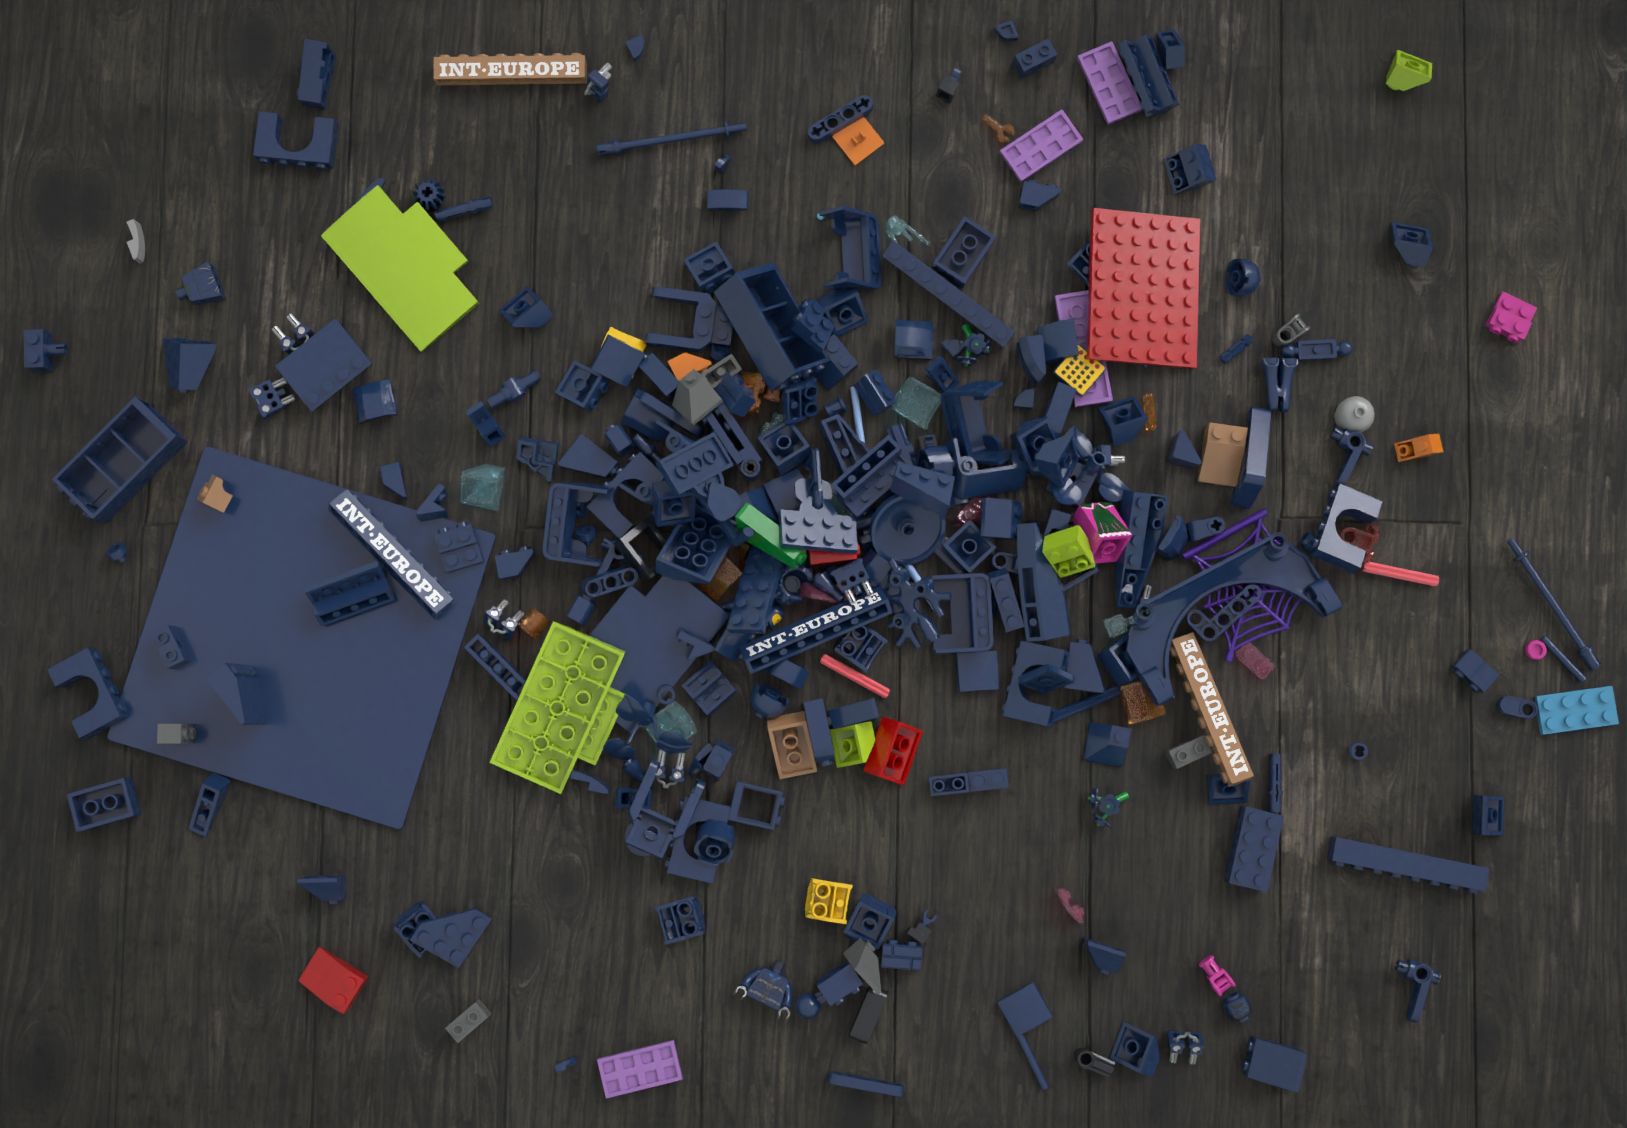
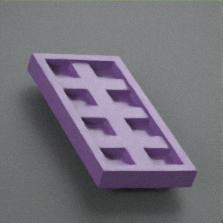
(1109, 83)
(1041, 145)
(639, 1069)

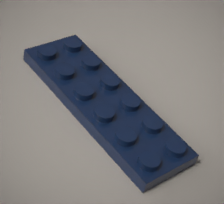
(755, 593)

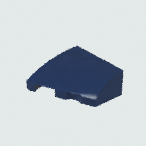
(539, 455)

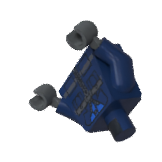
(769, 987)

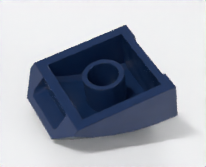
(1032, 357)
(643, 419)
(870, 921)

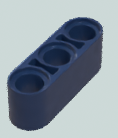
(617, 581)

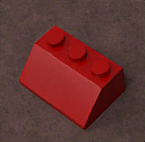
(893, 750)

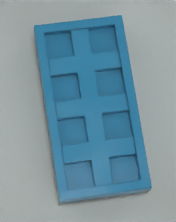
(1576, 710)

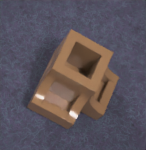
(214, 494)

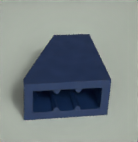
(659, 376)
(588, 459)
(1084, 668)
(852, 713)

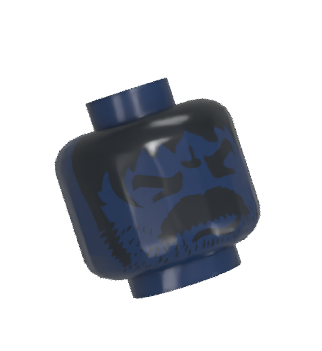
(1237, 1007)

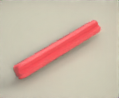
(1400, 573)
(854, 676)

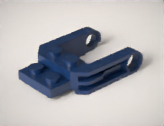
(710, 323)
(652, 830)

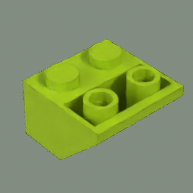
(1068, 551)

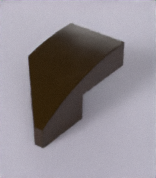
(743, 553)

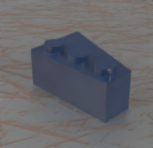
(315, 73)
(841, 443)
(923, 486)

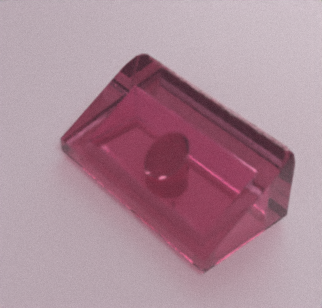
(815, 593)

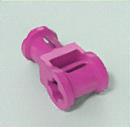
(1218, 977)

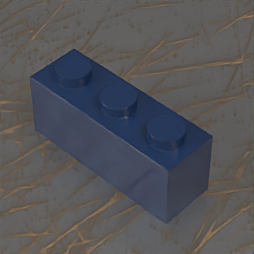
(1005, 599)

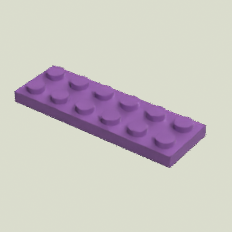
(1076, 306)

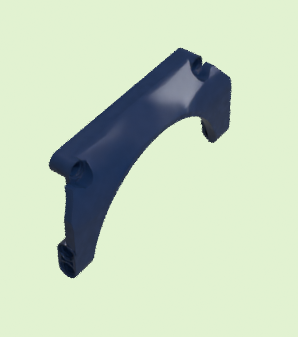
(1257, 565)

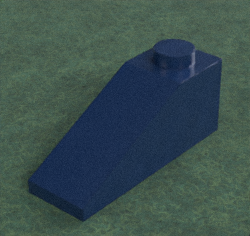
(209, 803)

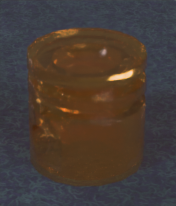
(534, 622)

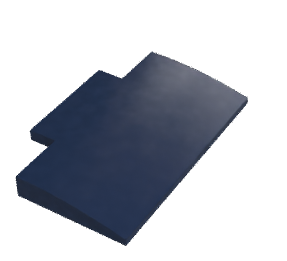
(648, 632)

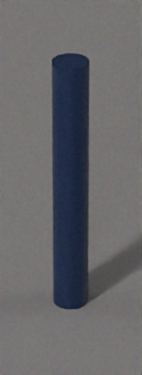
(1563, 659)
(1032, 1061)

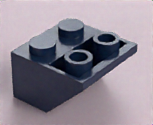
(1190, 169)

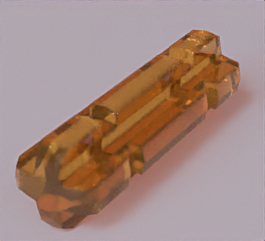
(1149, 409)

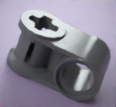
(1292, 329)

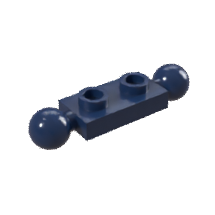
(1316, 349)

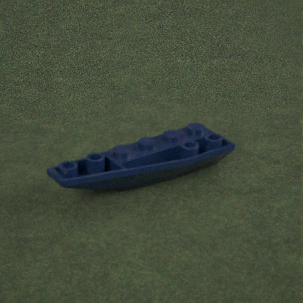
(1145, 519)
(1040, 589)

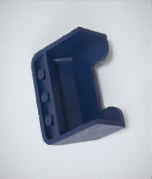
(969, 613)

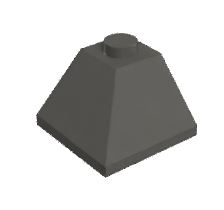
(695, 397)
(865, 963)

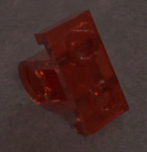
(1362, 539)

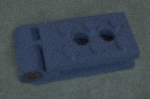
(743, 459)

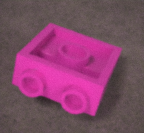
(1511, 317)

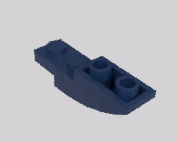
(969, 782)

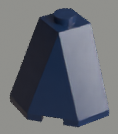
(187, 362)

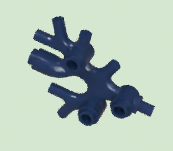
(910, 615)

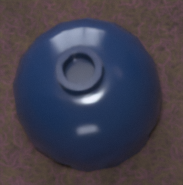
(1242, 277)
(767, 701)

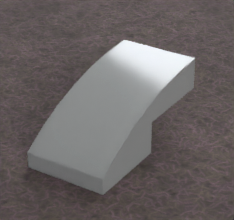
(137, 244)

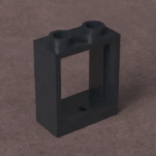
(630, 554)

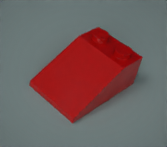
(333, 980)

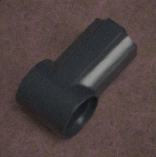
(1095, 1062)

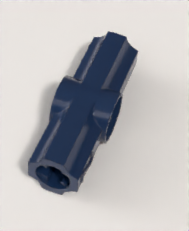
(898, 435)

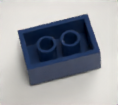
(963, 252)
(104, 804)

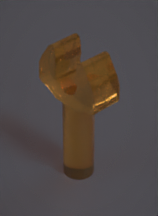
(999, 128)

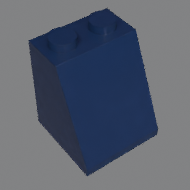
(1274, 1063)

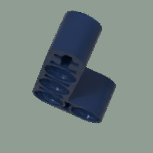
(1227, 611)

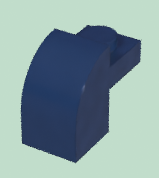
(485, 423)
(788, 672)

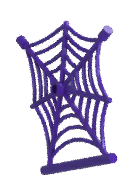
(1201, 561)

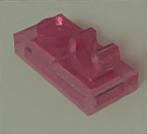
(1254, 660)

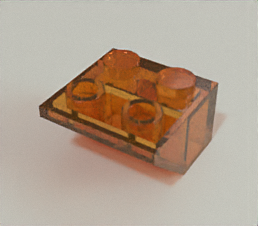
(758, 385)
(723, 579)
(1138, 703)

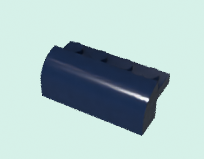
(1148, 75)
(869, 477)
(350, 593)

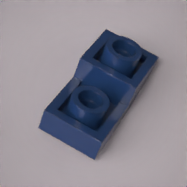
(727, 199)

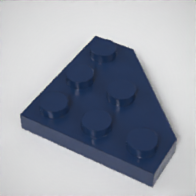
(451, 934)

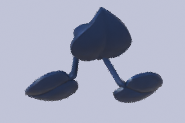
(1110, 486)
(643, 713)

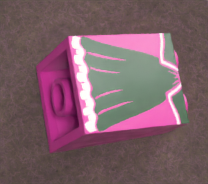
(1104, 530)

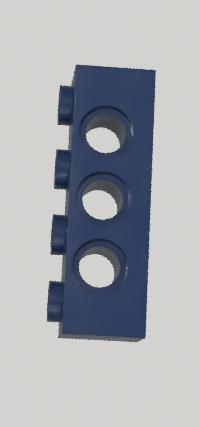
(496, 665)

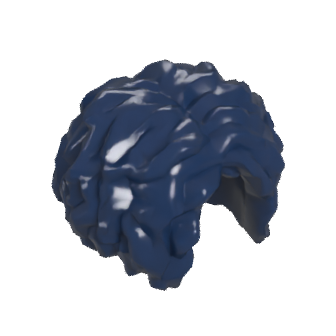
(791, 582)

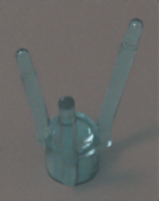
(898, 225)

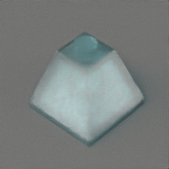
(482, 486)

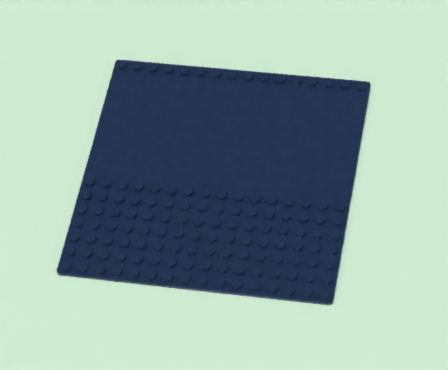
(340, 700)

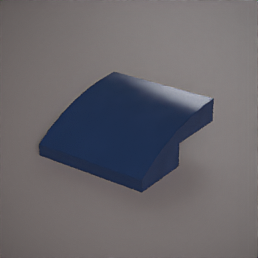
(1059, 340)
(617, 360)
(782, 491)
(977, 671)
(709, 688)
(595, 783)
(1025, 1009)

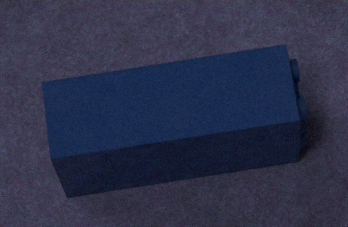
(763, 318)
(119, 461)

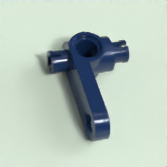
(1343, 440)
(611, 556)
(1421, 985)

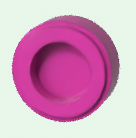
(1535, 649)

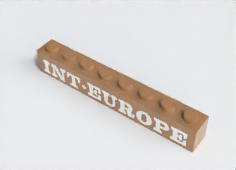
(510, 69)
(1211, 710)

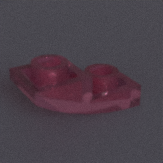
(971, 511)
(1073, 909)

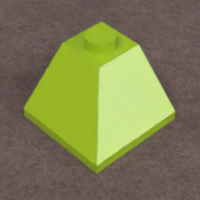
(1408, 71)
(852, 743)

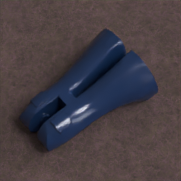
(1286, 370)

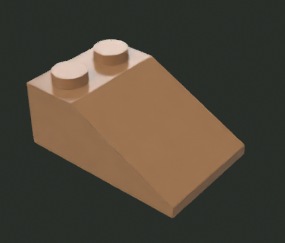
(1222, 454)
(792, 745)

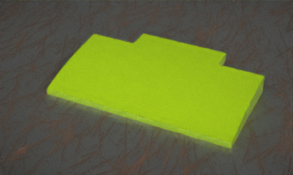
(403, 265)
(562, 709)

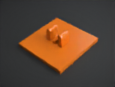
(858, 140)

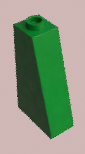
(767, 536)

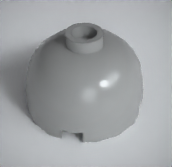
(1354, 414)

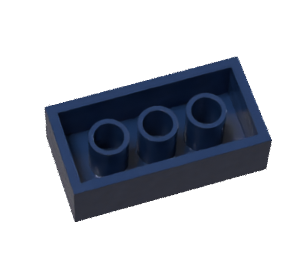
(1254, 848)

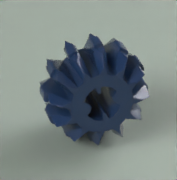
(433, 199)

